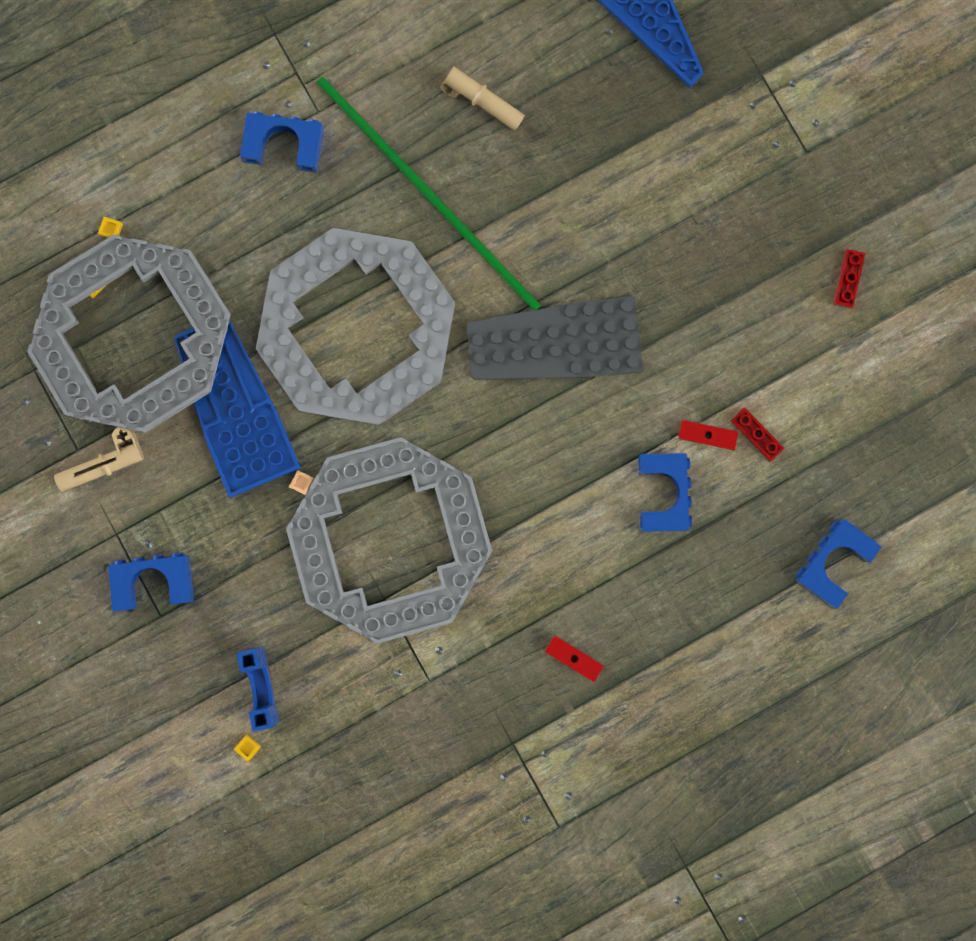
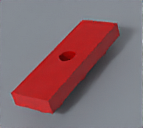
(847, 289)
(719, 437)
(766, 443)
(584, 665)

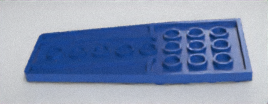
(241, 421)

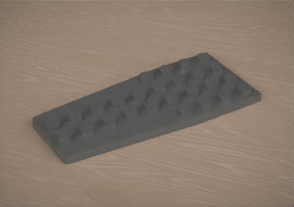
(558, 342)

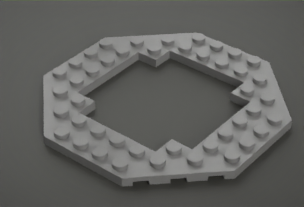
(315, 265)
(169, 392)
(317, 561)

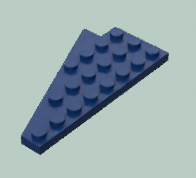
(661, 31)

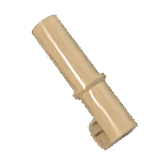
(479, 95)
(104, 463)

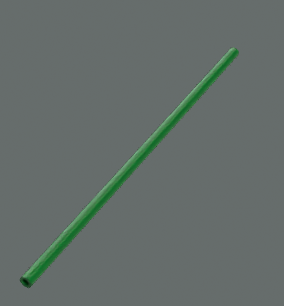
(429, 194)

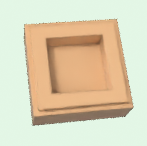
(301, 482)

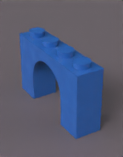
(260, 127)
(675, 468)
(124, 576)
(814, 576)
(264, 706)

